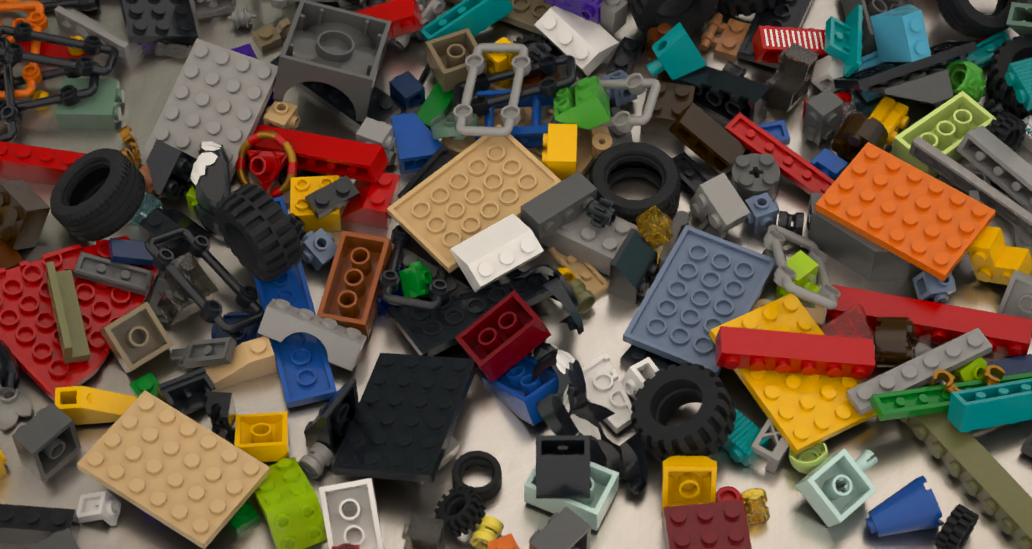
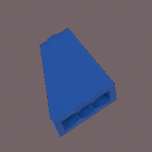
(412, 142)

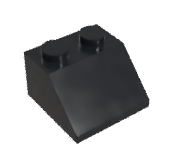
(165, 220)
(633, 268)

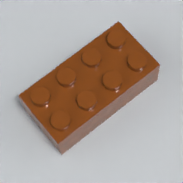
(354, 280)

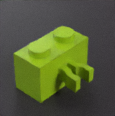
(806, 274)

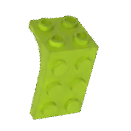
(291, 506)

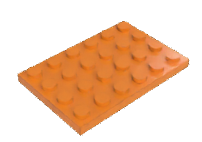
(905, 211)

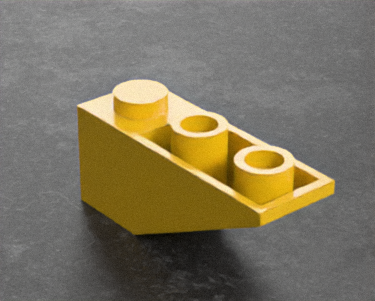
(91, 405)

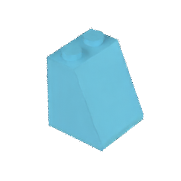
(901, 35)

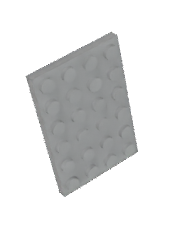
(214, 100)

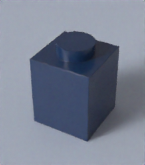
(407, 91)

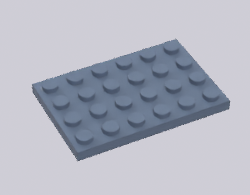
(695, 291)

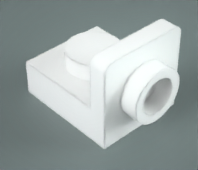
(97, 507)

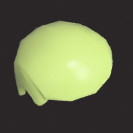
(808, 459)

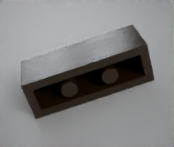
(707, 138)

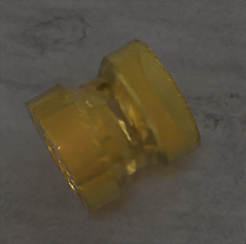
(755, 506)

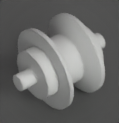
(241, 17)

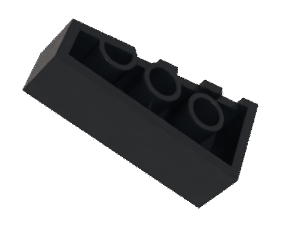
(728, 94)

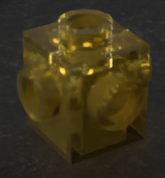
(655, 226)

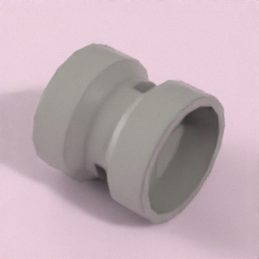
(316, 460)

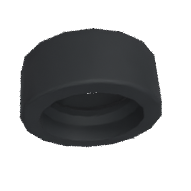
(480, 459)

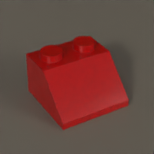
(373, 201)

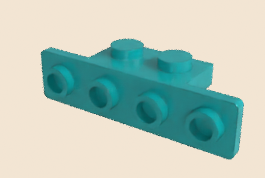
(845, 40)

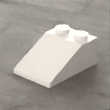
(351, 514)

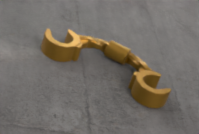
(130, 140)
(987, 377)

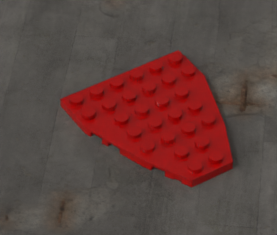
(30, 324)

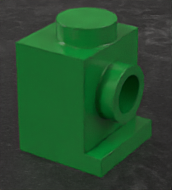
(415, 280)

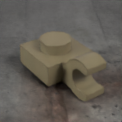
(270, 36)

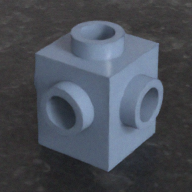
(618, 97)
(762, 212)
(318, 248)
(932, 288)

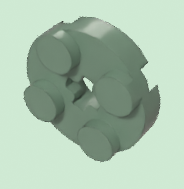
(446, 127)

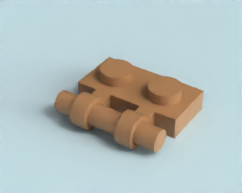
(730, 40)

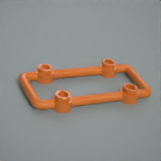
(38, 21)

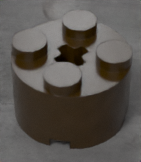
(856, 133)
(894, 341)

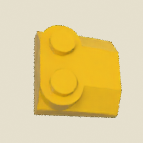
(263, 435)
(688, 480)

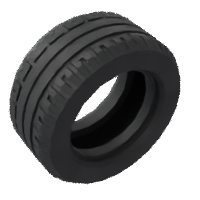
(972, 23)
(642, 161)
(97, 195)

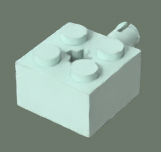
(851, 489)

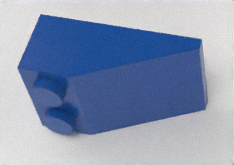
(522, 392)

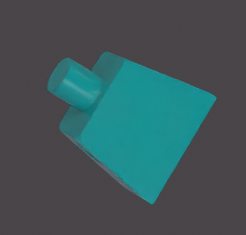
(675, 54)

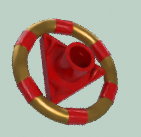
(267, 164)

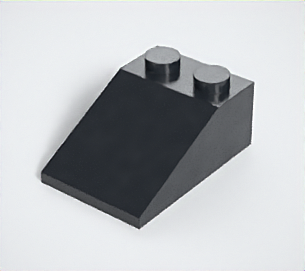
(334, 418)

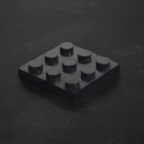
(158, 21)

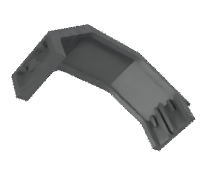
(856, 251)

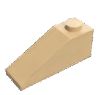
(249, 361)

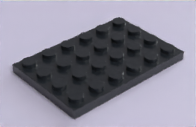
(405, 417)

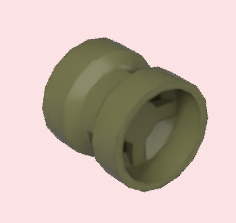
(585, 298)

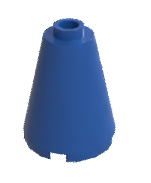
(906, 511)

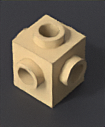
(282, 115)

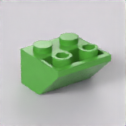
(583, 104)

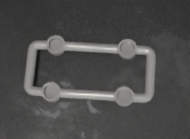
(511, 113)
(623, 120)
(784, 276)

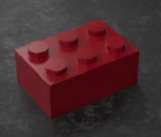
(503, 336)
(706, 526)

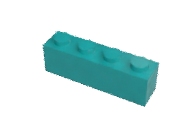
(470, 14)
(991, 405)

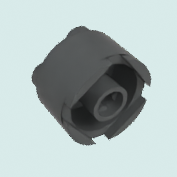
(755, 175)

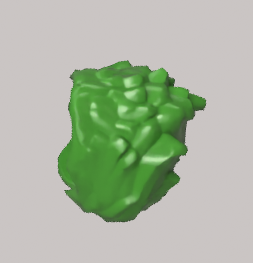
(968, 78)

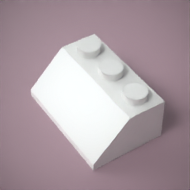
(577, 37)
(496, 251)

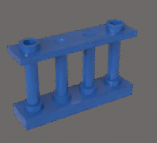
(528, 136)

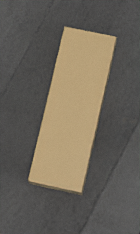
(585, 272)

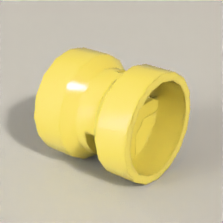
(487, 531)

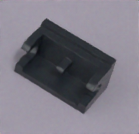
(186, 391)
(222, 413)

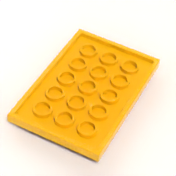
(799, 405)

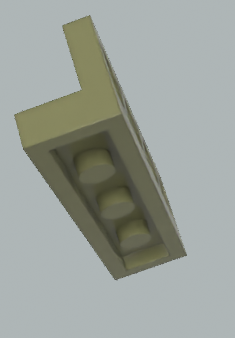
(67, 314)

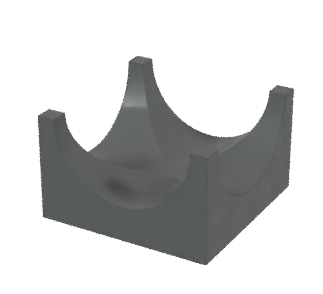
(333, 49)

